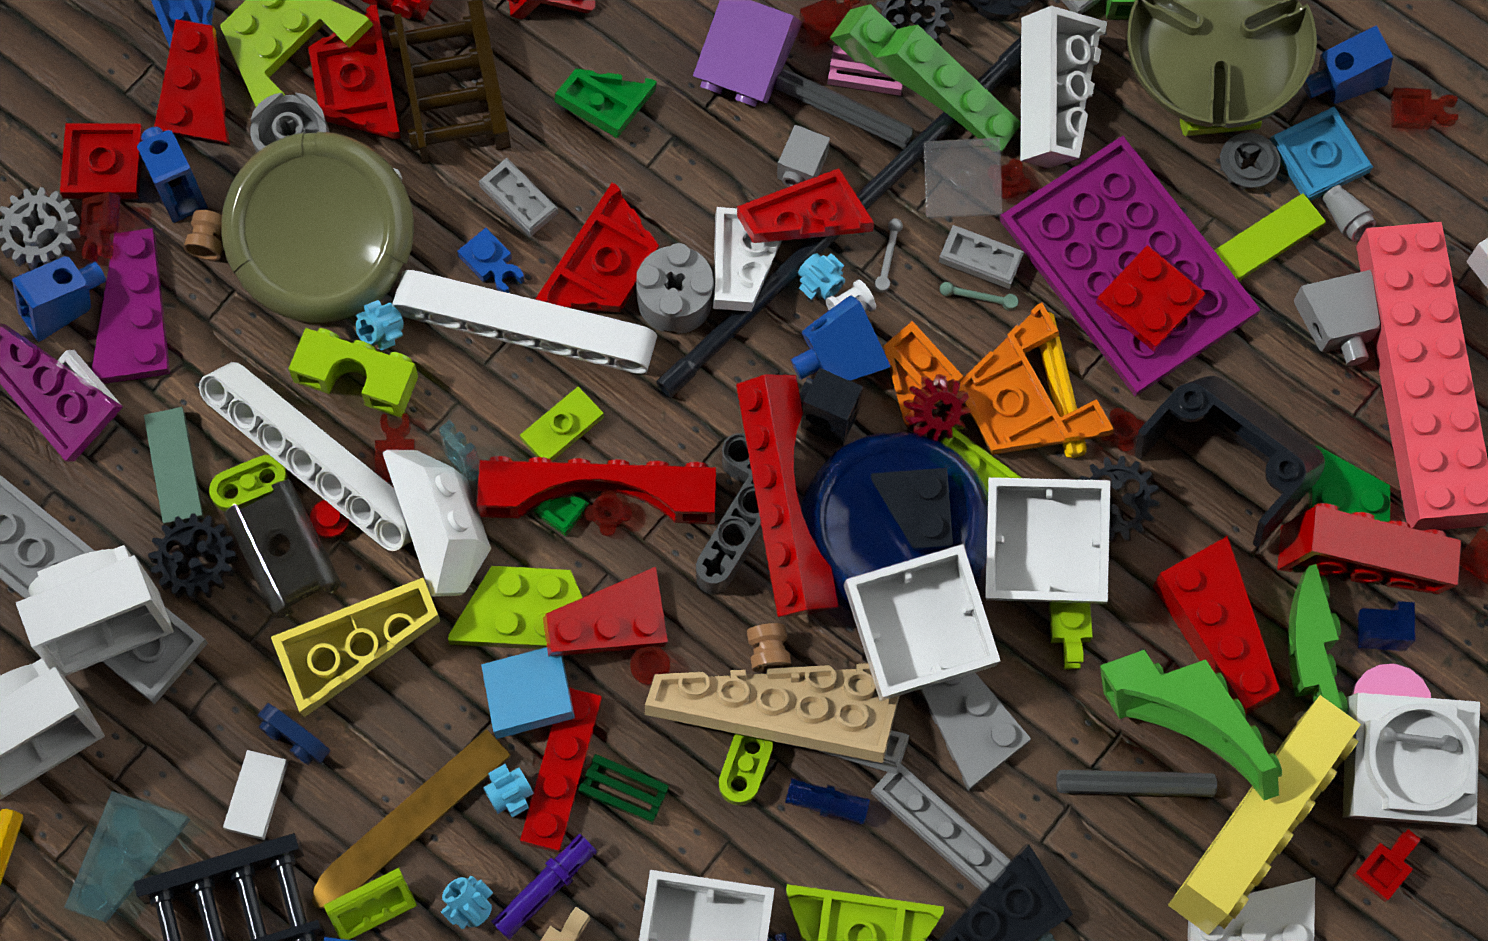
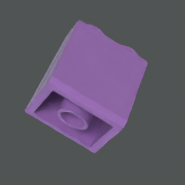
(746, 49)

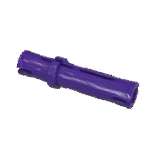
(539, 891)

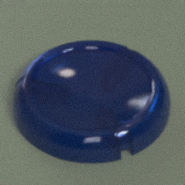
(854, 522)

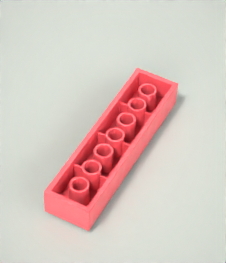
(1426, 378)

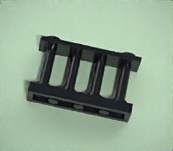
(240, 868)

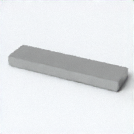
(940, 827)

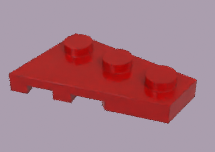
(191, 86)
(806, 210)
(609, 619)

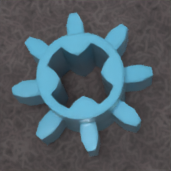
(821, 276)
(379, 324)
(508, 790)
(467, 902)

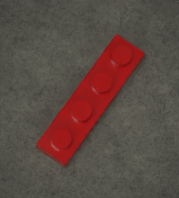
(561, 774)

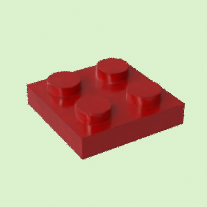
(101, 160)
(1150, 298)

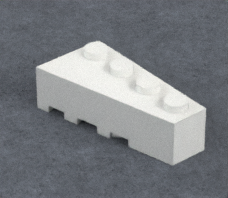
(1056, 82)

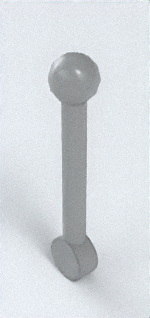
(882, 283)
(1447, 742)

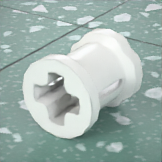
(860, 292)

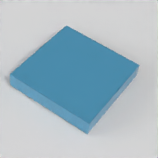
(1321, 154)
(527, 692)

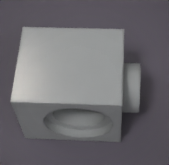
(802, 156)

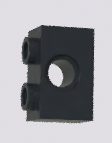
(830, 406)

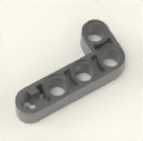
(734, 521)

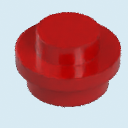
(328, 521)

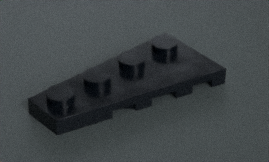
(1014, 906)

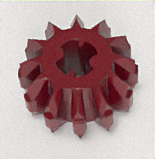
(924, 402)

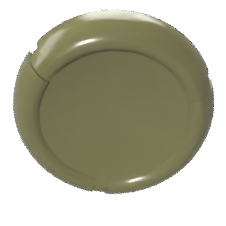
(1221, 57)
(317, 227)

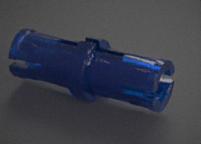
(827, 801)

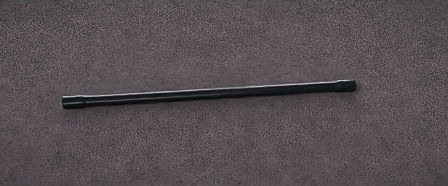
(686, 368)

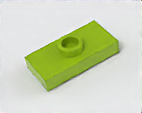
(562, 425)
(370, 905)

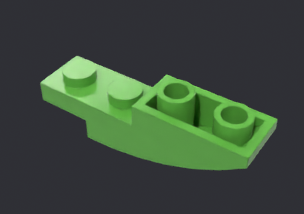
(1310, 634)

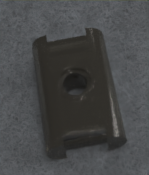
(305, 565)

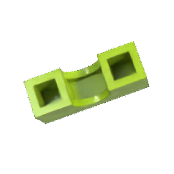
(325, 357)

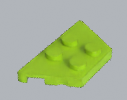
(511, 607)
(856, 917)

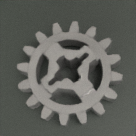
(47, 239)

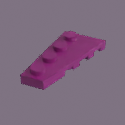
(132, 321)
(53, 396)

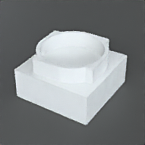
(1048, 540)
(92, 610)
(921, 622)
(40, 724)
(1407, 778)
(704, 909)

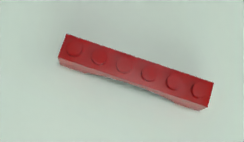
(516, 487)
(797, 569)

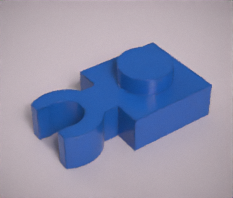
(489, 258)

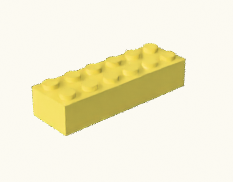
(1261, 828)

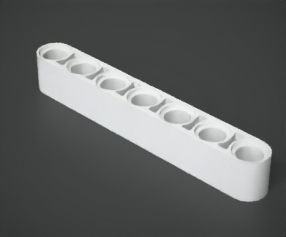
(525, 321)
(307, 453)

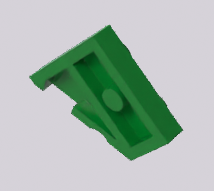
(604, 98)
(1350, 489)

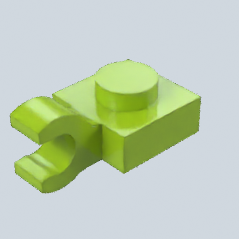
(1070, 625)

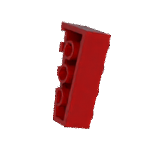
(1370, 549)
(1219, 622)

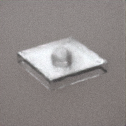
(963, 178)

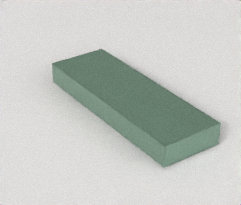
(173, 465)

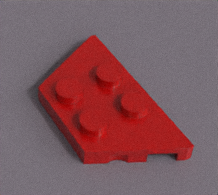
(355, 81)
(602, 260)

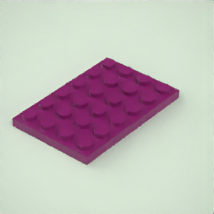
(1090, 229)

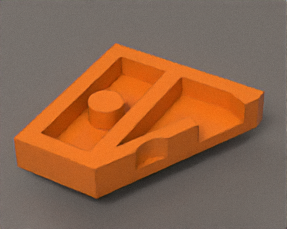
(913, 357)

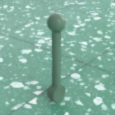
(1009, 301)

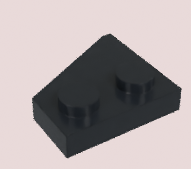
(918, 505)

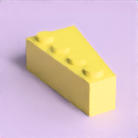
(347, 644)

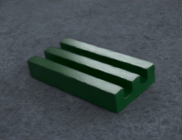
(593, 775)

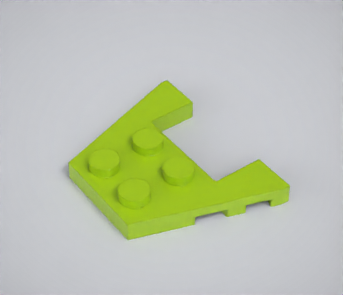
(271, 31)

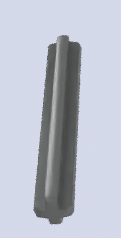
(844, 108)
(1136, 783)

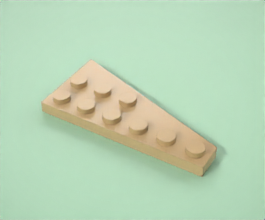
(787, 705)

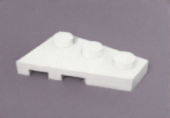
(738, 263)
(1269, 915)

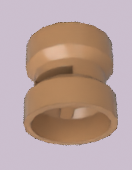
(206, 236)
(768, 647)

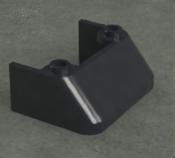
(1290, 459)

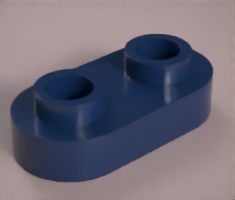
(305, 745)

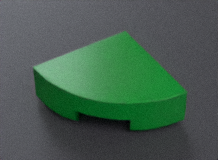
(562, 512)

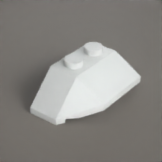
(439, 520)

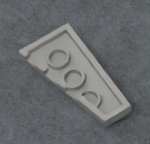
(974, 726)

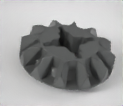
(1249, 146)

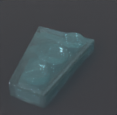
(121, 851)

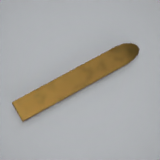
(410, 819)

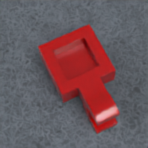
(1385, 868)

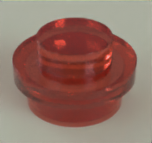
(648, 662)

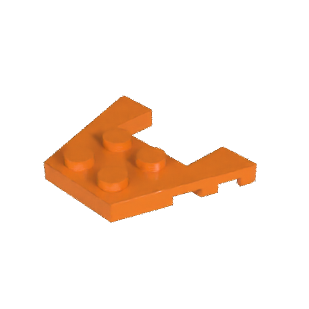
(1013, 405)

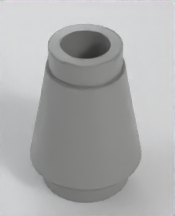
(1348, 213)

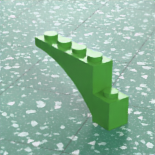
(927, 69)
(1195, 705)

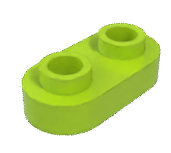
(247, 480)
(744, 766)

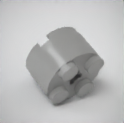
(284, 116)
(657, 287)

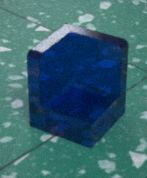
(1387, 628)

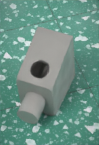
(1341, 314)

